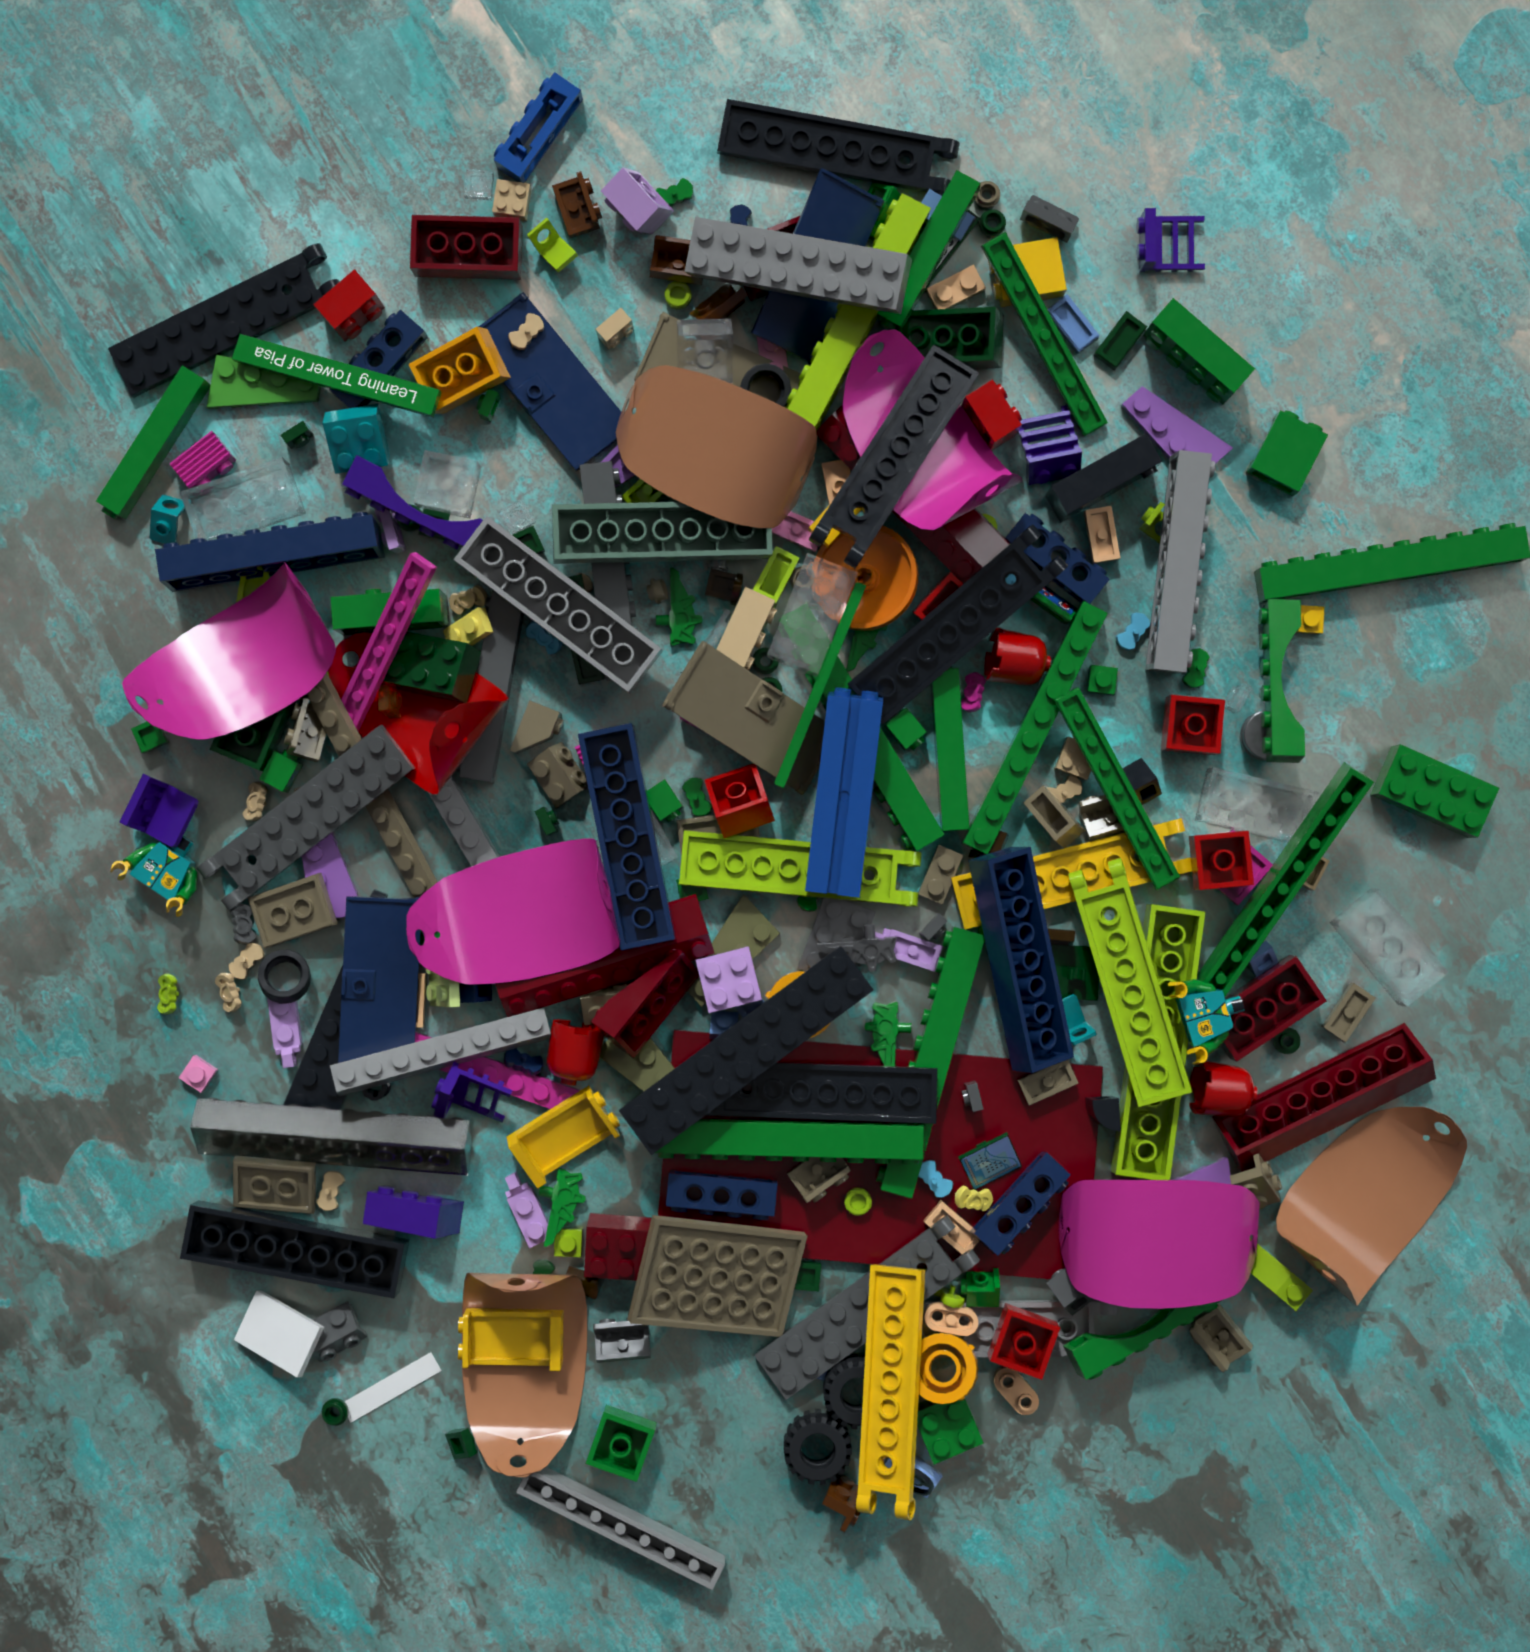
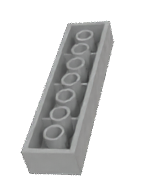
(798, 265)
(1179, 562)
(558, 605)

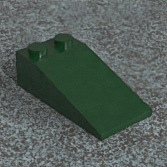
(964, 333)

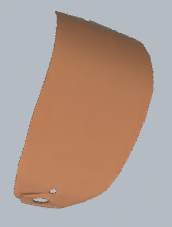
(715, 446)
(1371, 1194)
(526, 1399)

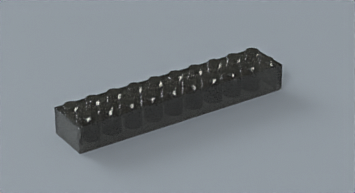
(332, 1136)

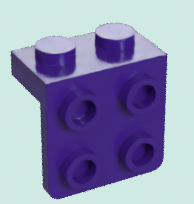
(159, 810)

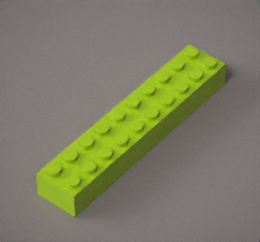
(852, 324)
(1149, 1132)

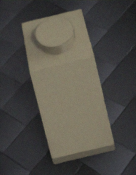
(536, 727)
(1054, 817)

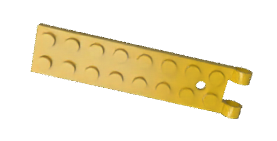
(1054, 866)
(891, 1388)

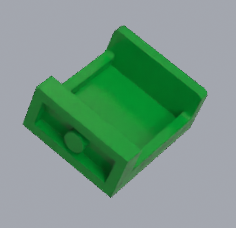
(1287, 452)

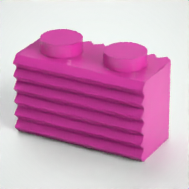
(203, 461)

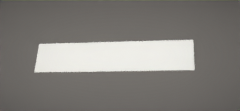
(392, 1386)

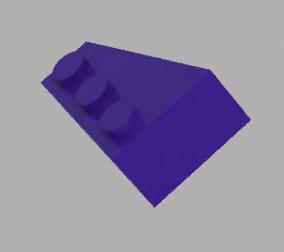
(413, 1213)

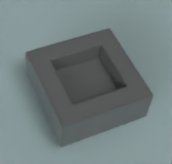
(934, 927)
(971, 1096)

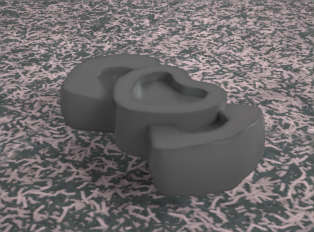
(242, 924)

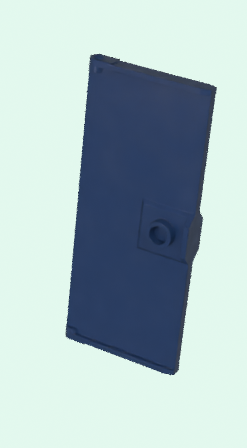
(834, 213)
(554, 386)
(377, 977)

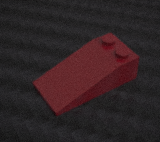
(643, 1005)

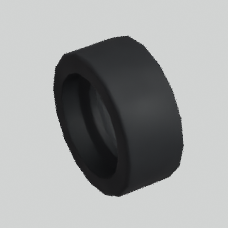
(774, 371)
(291, 995)

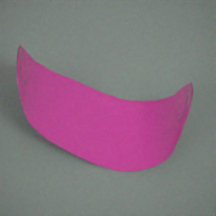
(959, 467)
(236, 664)
(517, 916)
(1158, 1241)

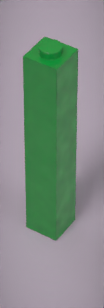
(933, 244)
(153, 443)
(950, 751)

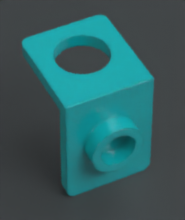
(165, 520)
(1076, 1020)

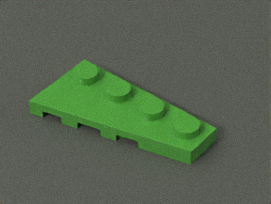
(244, 385)

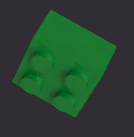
(947, 1429)
(621, 1443)

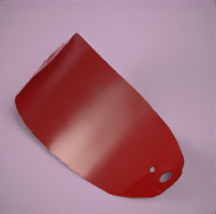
(430, 730)

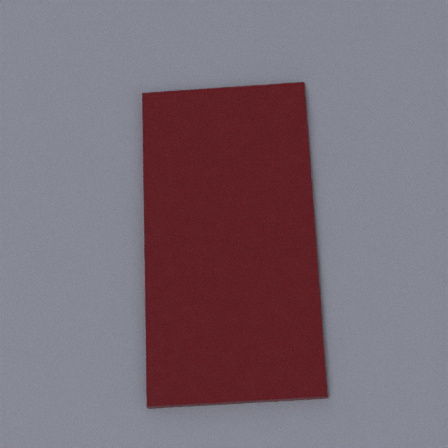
(834, 1234)

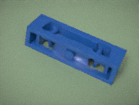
(563, 100)

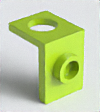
(553, 248)
(1150, 518)

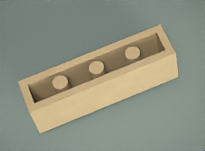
(746, 627)

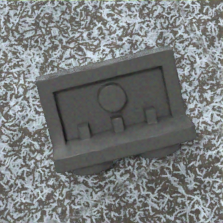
(339, 1332)
(621, 1341)

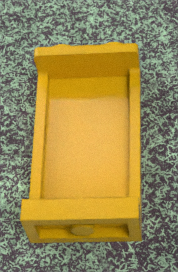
(562, 1134)
(511, 1337)

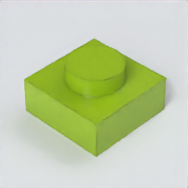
(568, 1242)

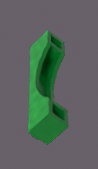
(1284, 733)
(1095, 1352)

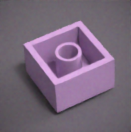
(636, 201)
(728, 979)

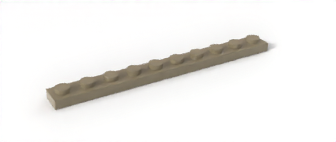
(384, 808)

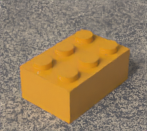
(461, 368)

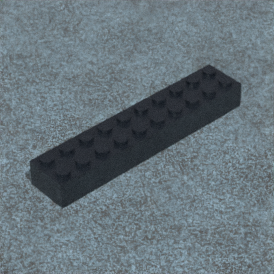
(745, 1050)

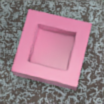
(198, 1073)

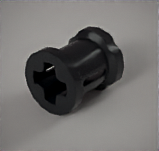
(374, 1095)

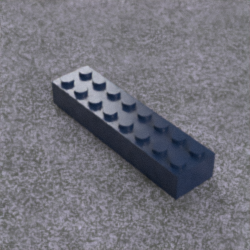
(300, 547)
(627, 836)
(1021, 959)

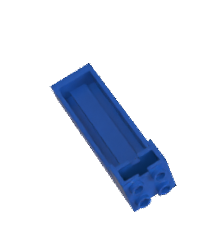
(844, 792)

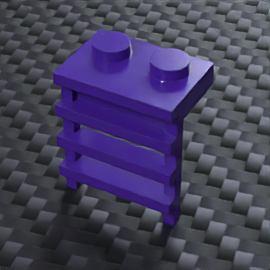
(1150, 242)
(1051, 458)
(455, 1090)

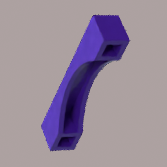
(370, 482)

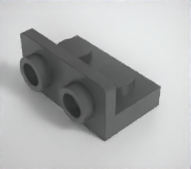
(1049, 218)

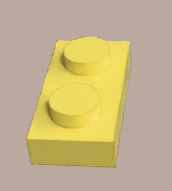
(470, 628)

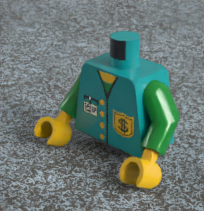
(164, 871)
(1204, 1015)

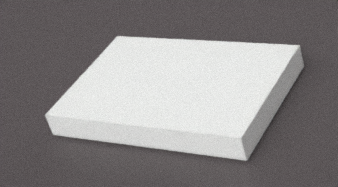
(279, 1333)

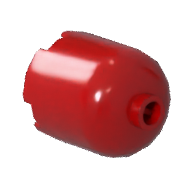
(1016, 658)
(573, 1051)
(1221, 1090)

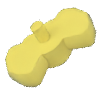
(973, 1199)

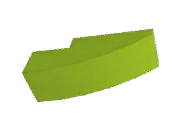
(776, 575)

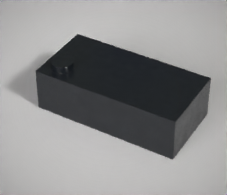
(1103, 478)

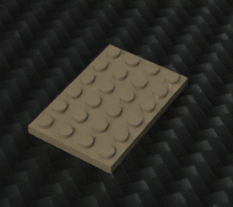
(716, 1276)

